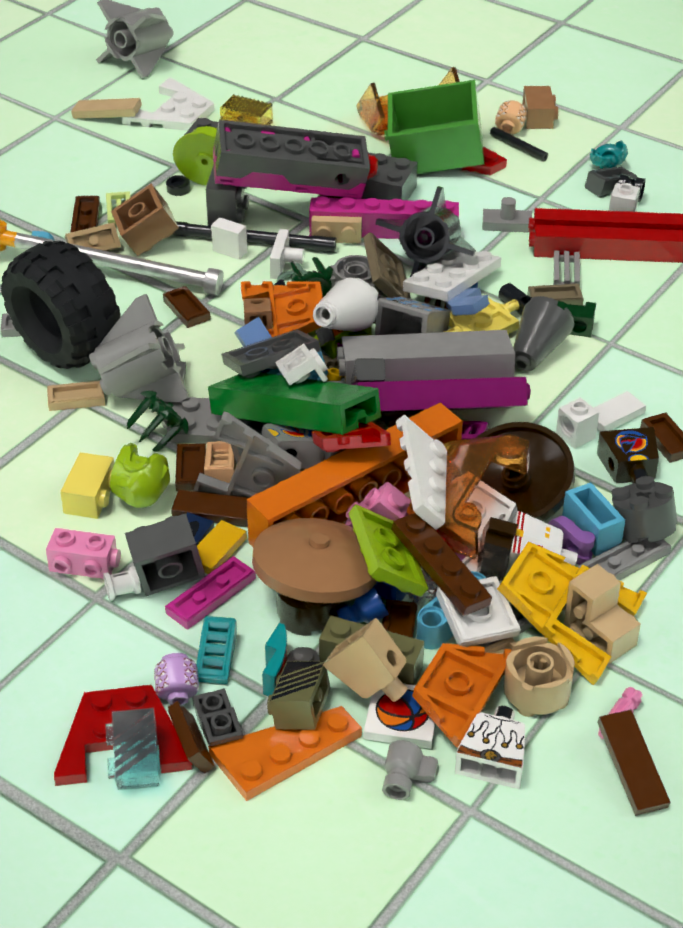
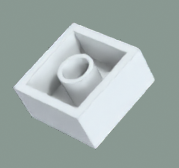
(229, 238)

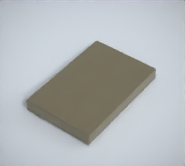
(385, 267)

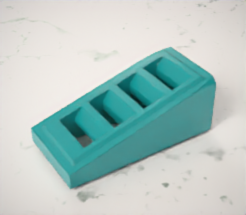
(216, 631)

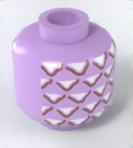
(176, 678)

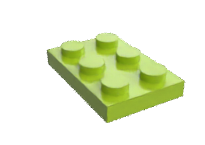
(384, 552)

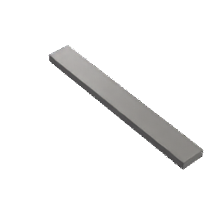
(619, 561)

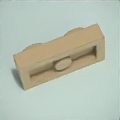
(343, 228)
(98, 237)

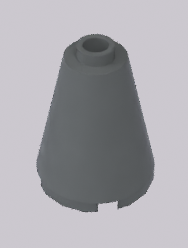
(540, 331)

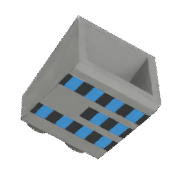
(409, 316)

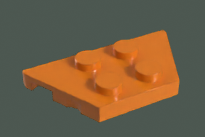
(459, 686)

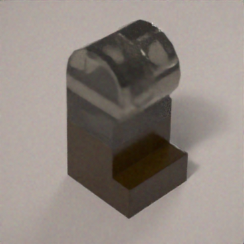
(495, 548)

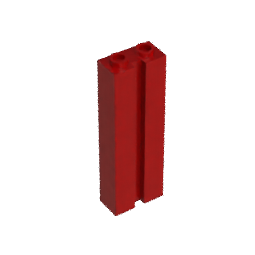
(607, 234)

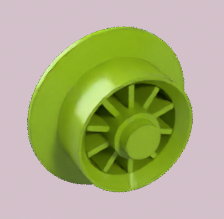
(195, 154)

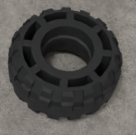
(59, 302)

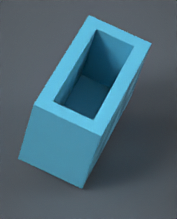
(594, 514)

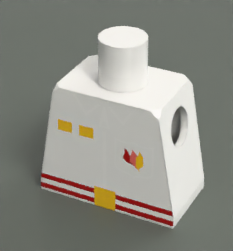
(538, 533)

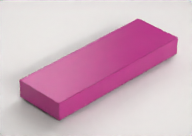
(210, 592)

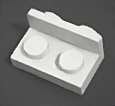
(299, 363)

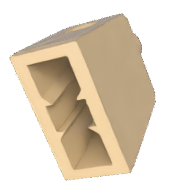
(369, 662)

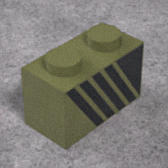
(299, 695)

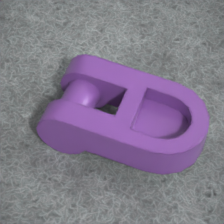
(575, 539)

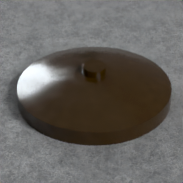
(549, 474)

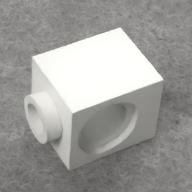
(624, 198)
(577, 422)

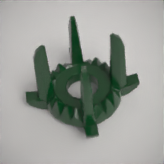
(322, 276)
(164, 412)

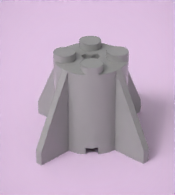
(135, 35)
(139, 357)

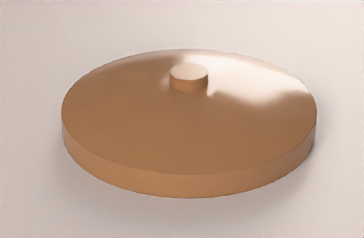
(312, 561)

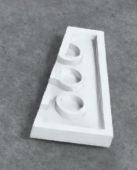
(427, 469)

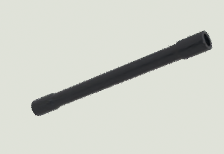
(315, 242)

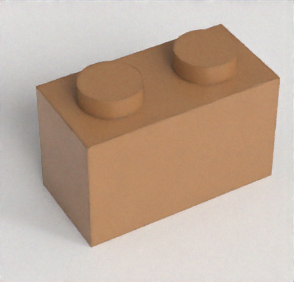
(540, 107)

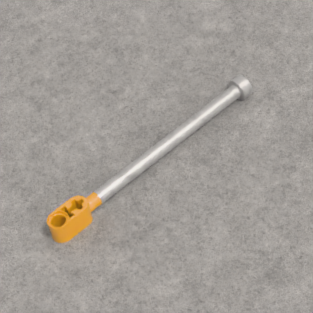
(210, 280)

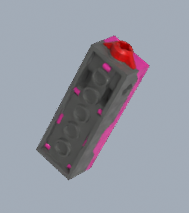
(292, 159)

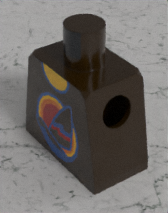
(629, 453)

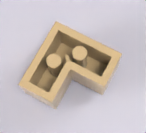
(595, 613)

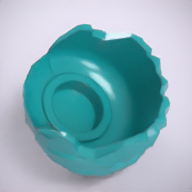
(609, 155)

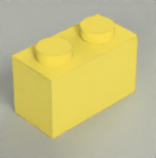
(87, 486)

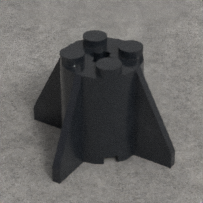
(429, 233)

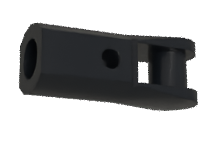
(509, 292)

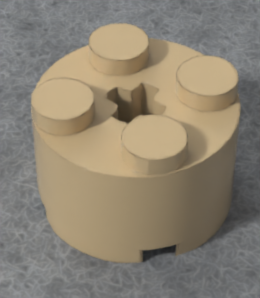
(538, 676)

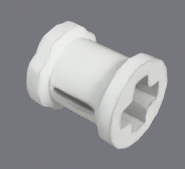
(122, 583)

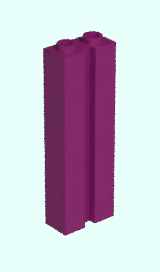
(452, 393)

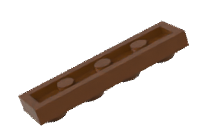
(442, 564)

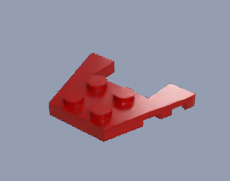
(89, 731)

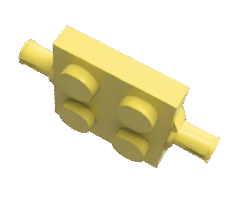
(493, 317)

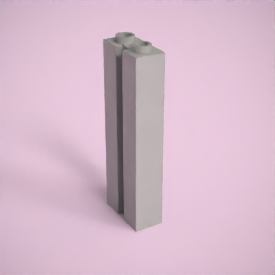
(432, 355)

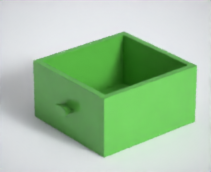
(436, 126)

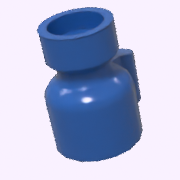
(364, 608)

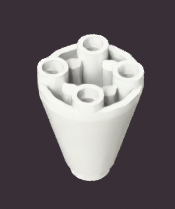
(348, 306)

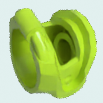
(139, 478)

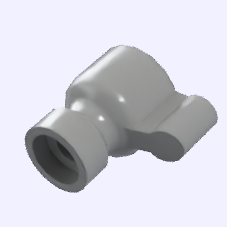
(404, 763)

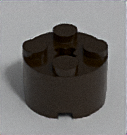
(303, 616)

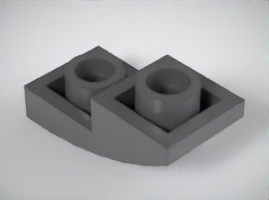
(217, 717)

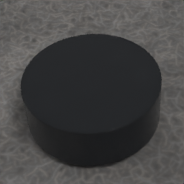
(178, 185)

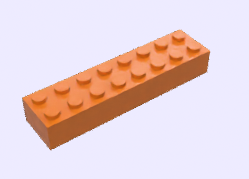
(345, 478)

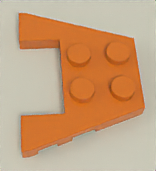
(290, 304)

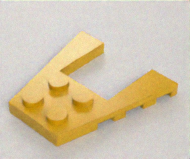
(539, 591)

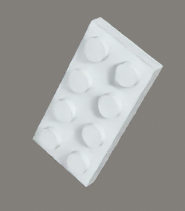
(451, 274)

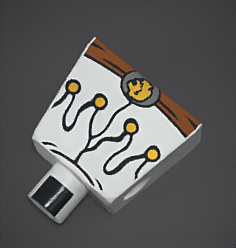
(493, 749)

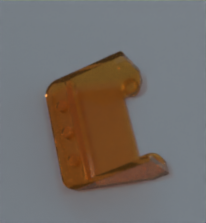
(465, 467)

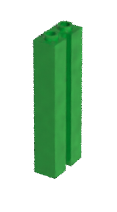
(304, 405)

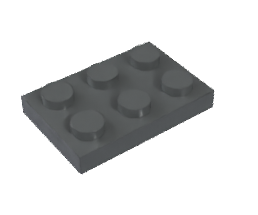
(261, 355)

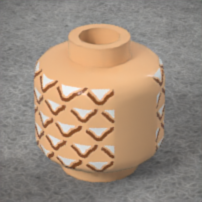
(511, 117)

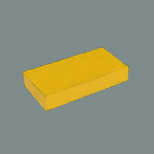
(220, 545)

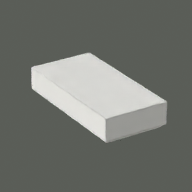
(619, 411)

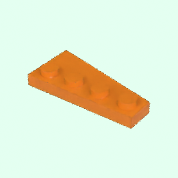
(276, 754)

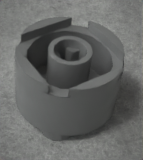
(647, 509)

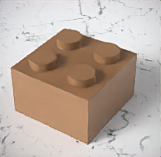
(144, 220)

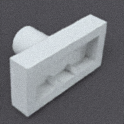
(283, 253)

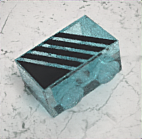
(134, 749)

